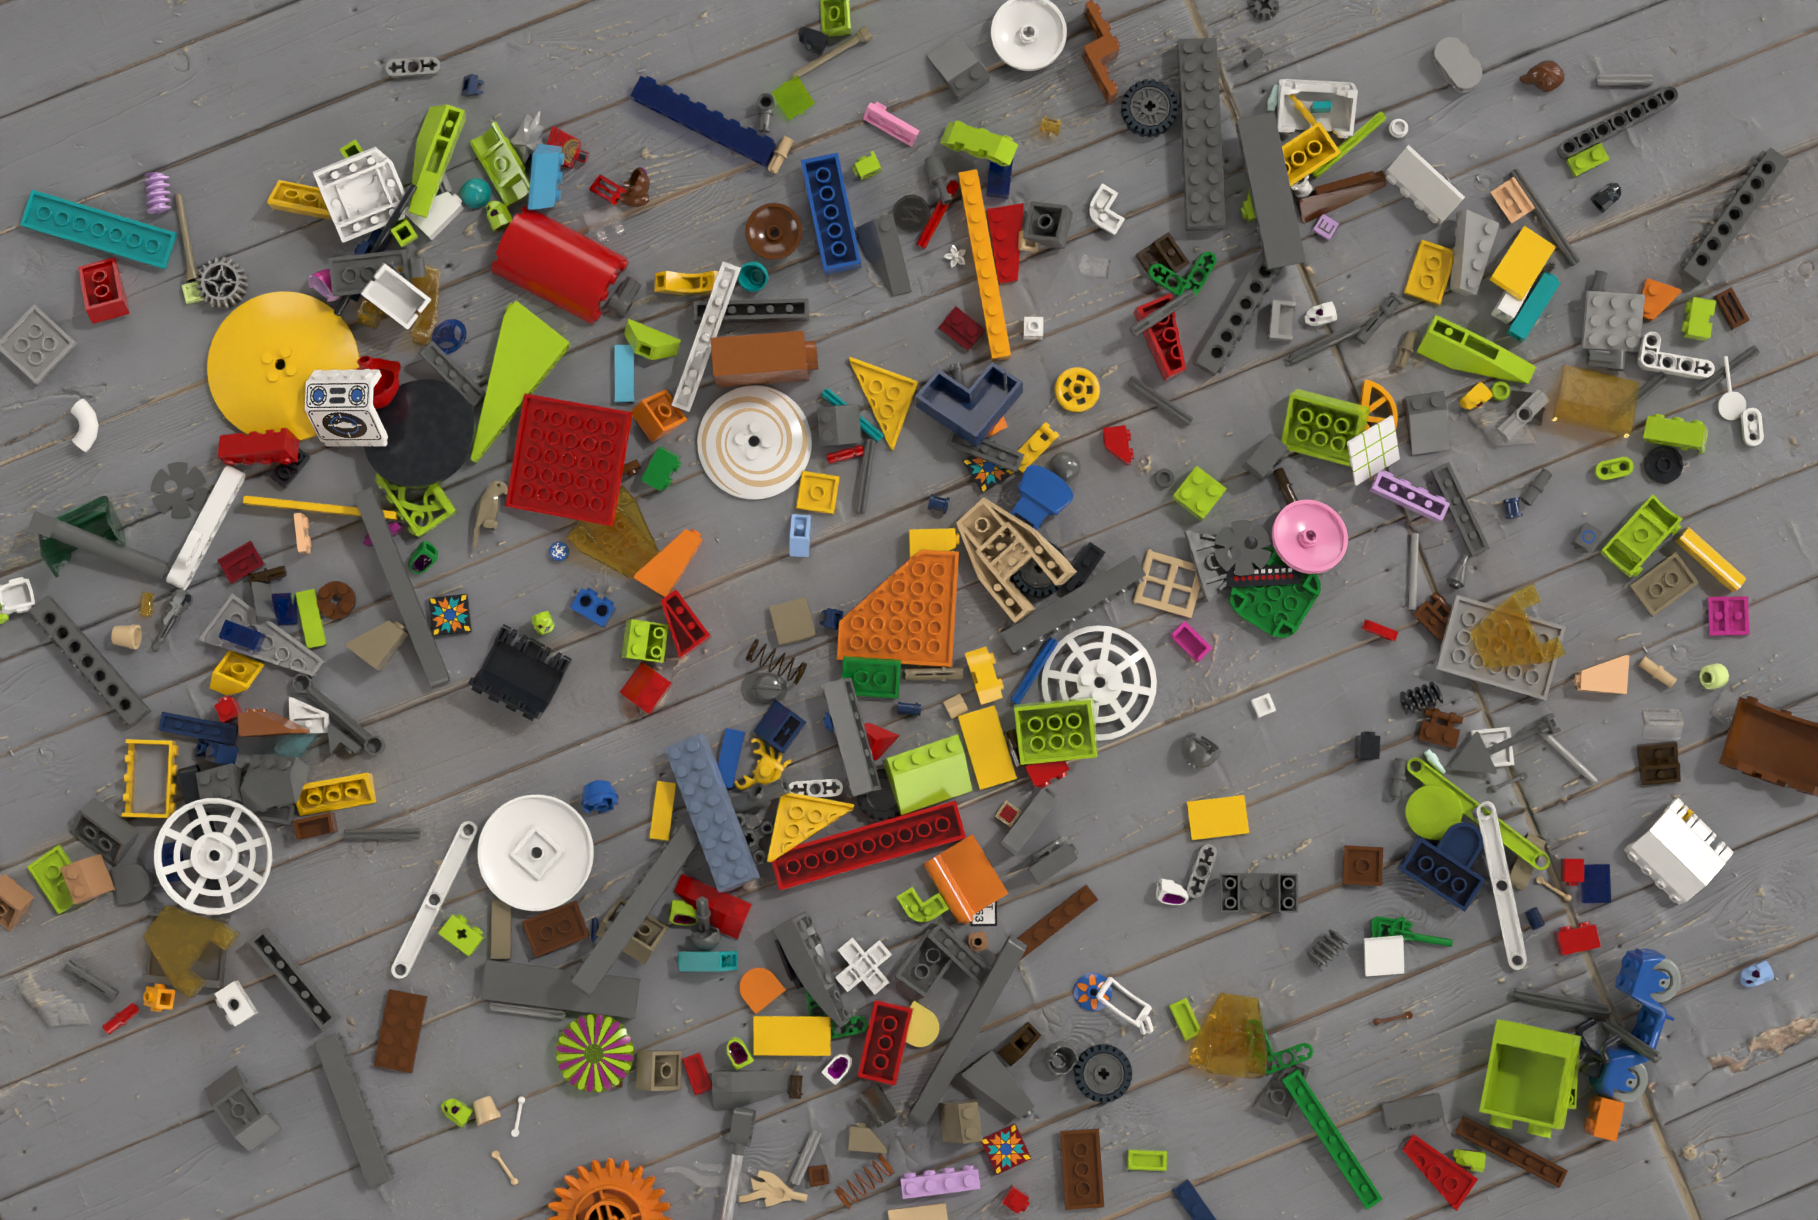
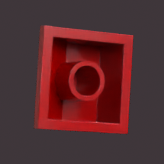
(646, 688)

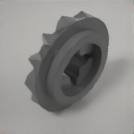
(1265, 14)

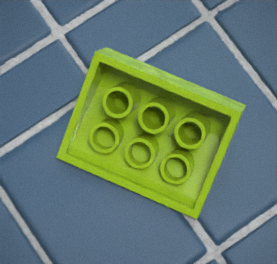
(1322, 425)
(1056, 730)
(928, 774)

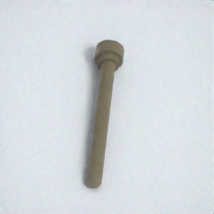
(862, 35)
(192, 272)

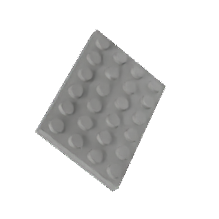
(1461, 658)

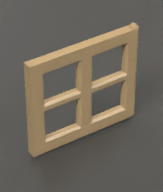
(1168, 585)

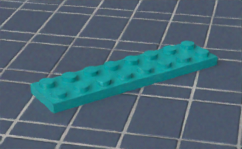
(98, 229)

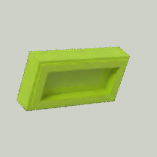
(1185, 1018)
(1147, 1160)

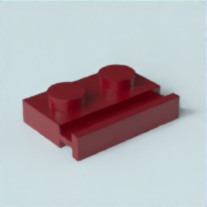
(961, 329)
(241, 562)

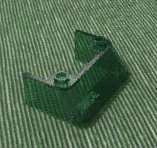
(95, 517)

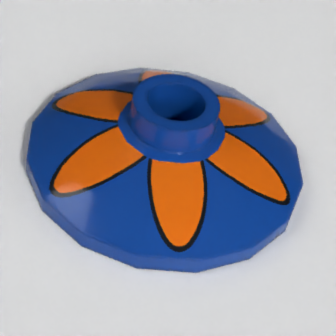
(1082, 991)

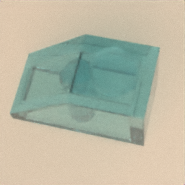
(295, 744)

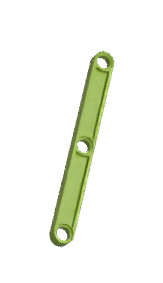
(1510, 837)

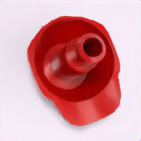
(388, 384)

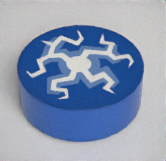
(559, 551)

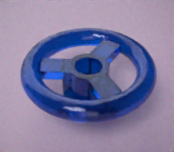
(445, 333)

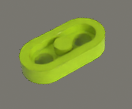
(1613, 468)

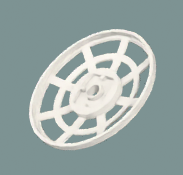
(1106, 670)
(201, 858)

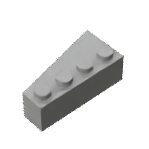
(1471, 251)

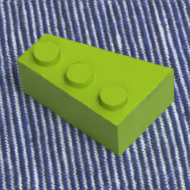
(1676, 432)

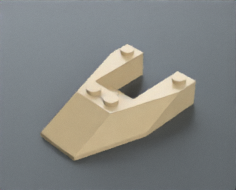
(1000, 547)

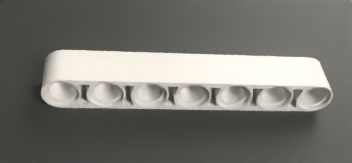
(208, 524)

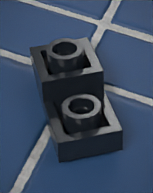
(286, 474)

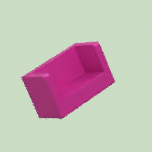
(1191, 642)

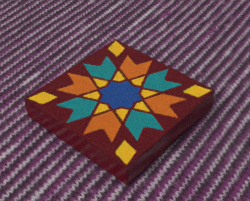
(1005, 1149)

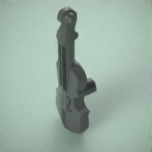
(176, 606)

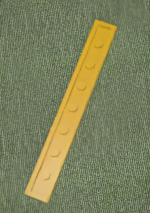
(311, 507)

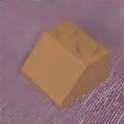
(87, 879)
(13, 902)

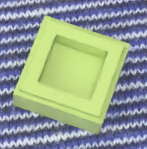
(190, 293)

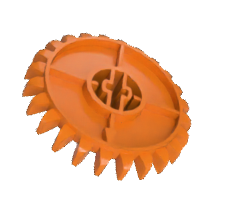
(612, 1188)

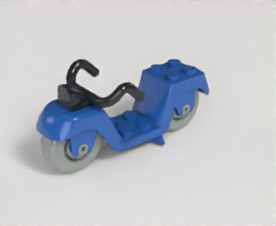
(1618, 1069)

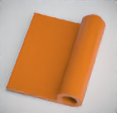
(965, 879)

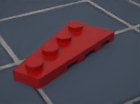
(1004, 230)

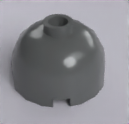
(1199, 751)

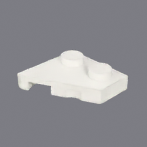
(308, 716)

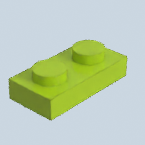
(1587, 160)

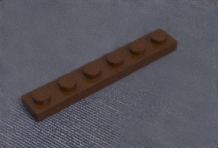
(1057, 919)

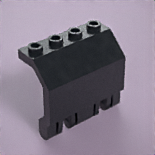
(519, 675)

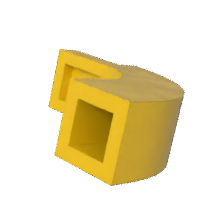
(685, 284)

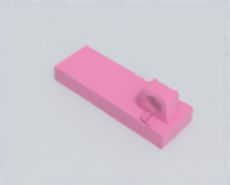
(879, 117)

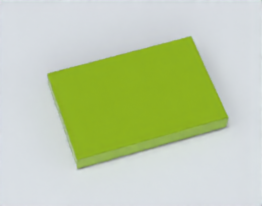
(50, 878)

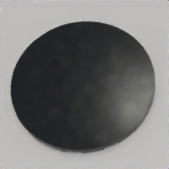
(427, 434)

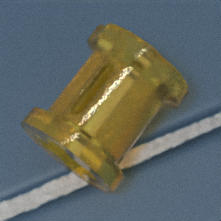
(1050, 125)

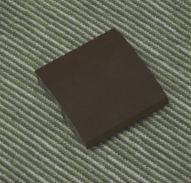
(1164, 252)
(1658, 763)

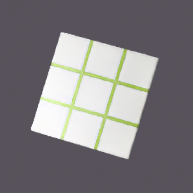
(1373, 450)

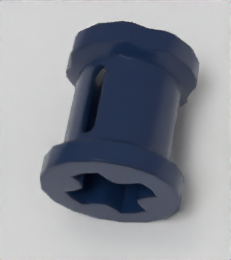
(938, 503)
(1512, 508)

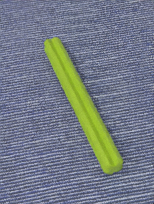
(1352, 141)

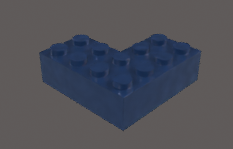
(973, 410)

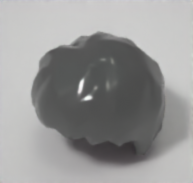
(1060, 1058)

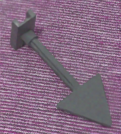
(1476, 756)

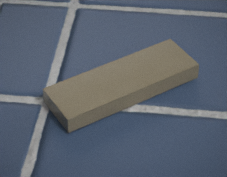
(501, 930)

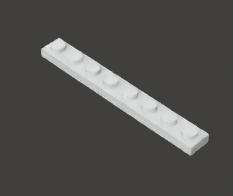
(708, 329)

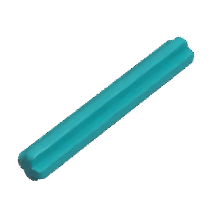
(866, 426)

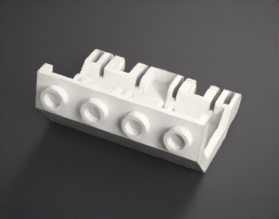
(1679, 854)

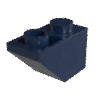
(216, 752)

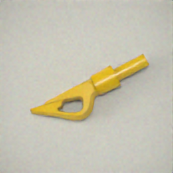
(1303, 110)

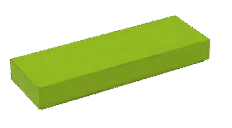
(311, 619)

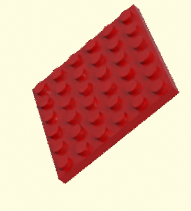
(569, 459)

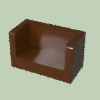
(315, 826)

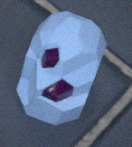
(1756, 974)

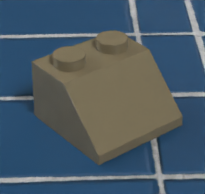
(658, 1070)

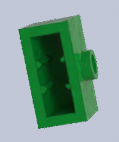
(661, 469)

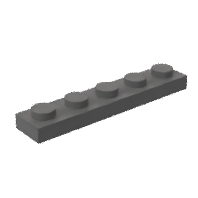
(1460, 509)

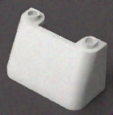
(1339, 119)

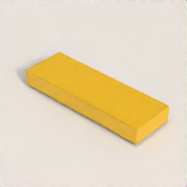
(663, 810)

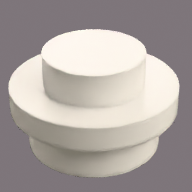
(1398, 128)

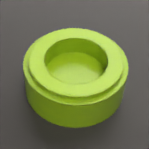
(1500, 391)

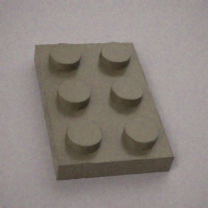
(1663, 584)

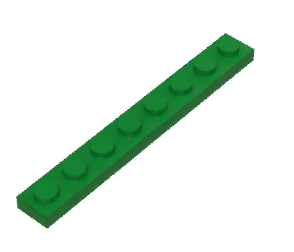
(1331, 1139)

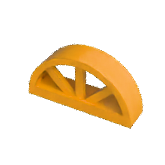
(1367, 386)

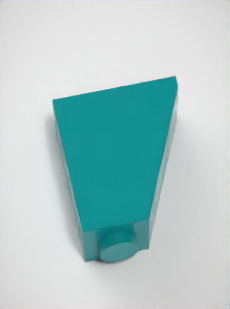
(708, 960)

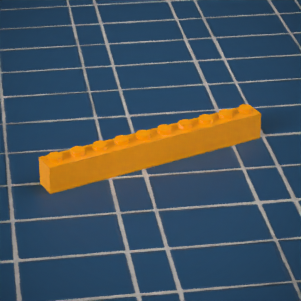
(984, 265)

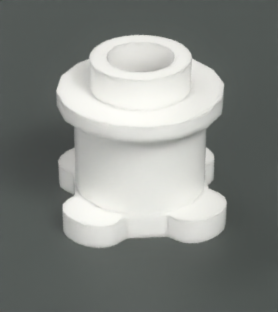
(1302, 188)

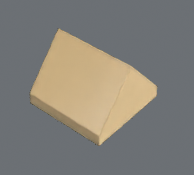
(955, 706)

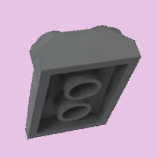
(922, 969)

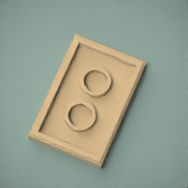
(923, 1212)

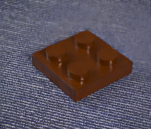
(1362, 865)

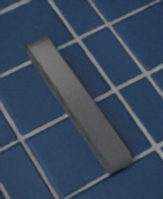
(1626, 120)

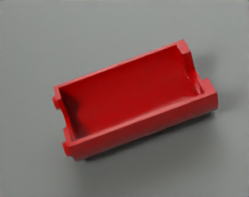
(557, 264)

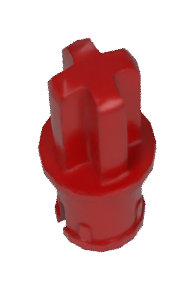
(120, 1018)

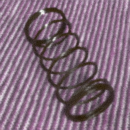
(803, 665)

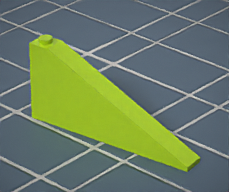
(521, 362)

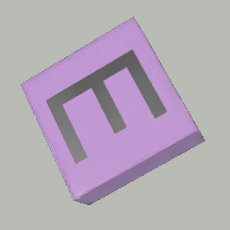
(1325, 227)

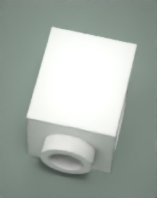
(1033, 328)

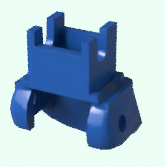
(1041, 495)

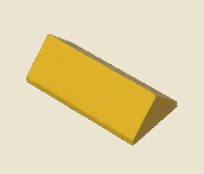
(1308, 152)
(298, 199)
(336, 794)

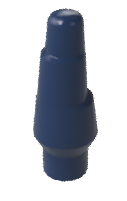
(595, 926)

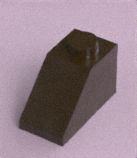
(1019, 1044)

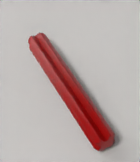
(936, 217)

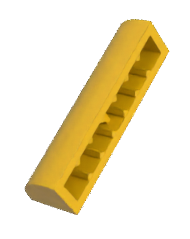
(1710, 559)

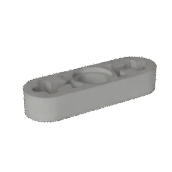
(399, 72)
(1209, 868)

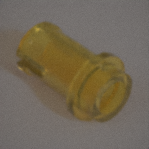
(146, 604)

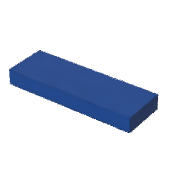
(730, 755)

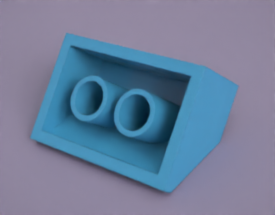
(545, 176)

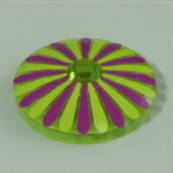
(595, 1053)

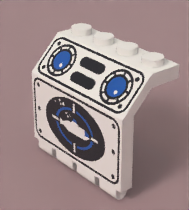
(343, 407)

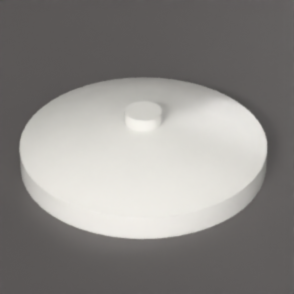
(1028, 33)

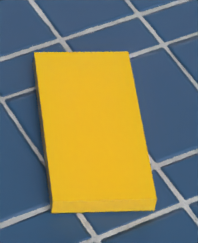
(1522, 263)
(987, 747)
(792, 1035)

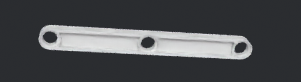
(1504, 898)
(429, 912)

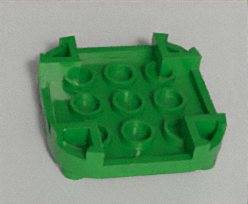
(1276, 608)

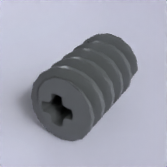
(1326, 949)

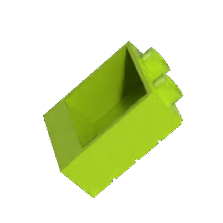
(1529, 1077)

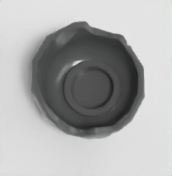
(1065, 466)
(707, 939)

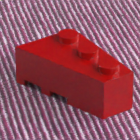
(684, 624)

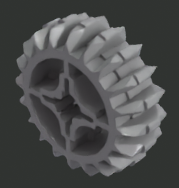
(206, 280)

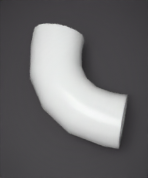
(87, 425)

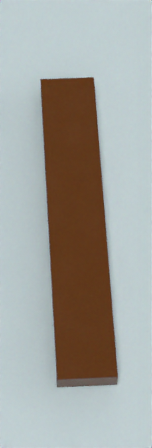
(1511, 1151)

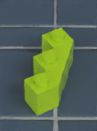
(979, 143)

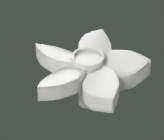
(955, 257)

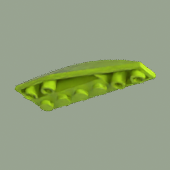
(433, 154)
(1471, 353)

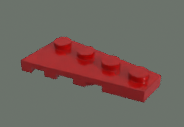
(1444, 1174)

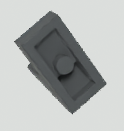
(337, 738)

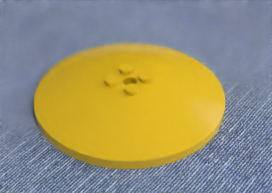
(251, 343)

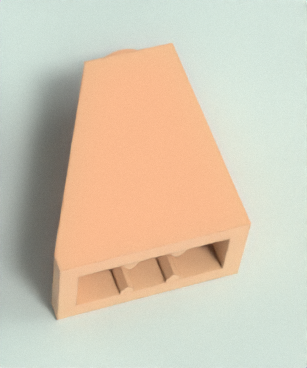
(1605, 677)

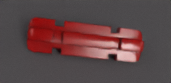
(845, 454)

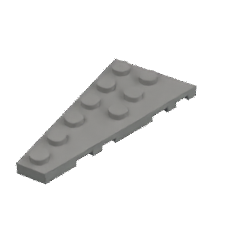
(277, 646)

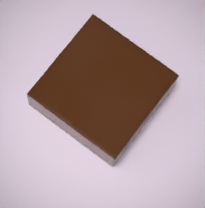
(818, 1175)

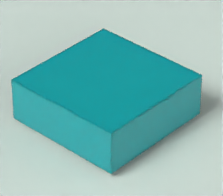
(1321, 106)

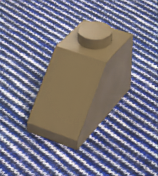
(865, 1139)

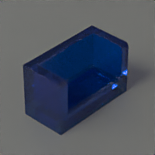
(999, 180)
(242, 635)

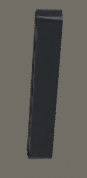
(190, 792)

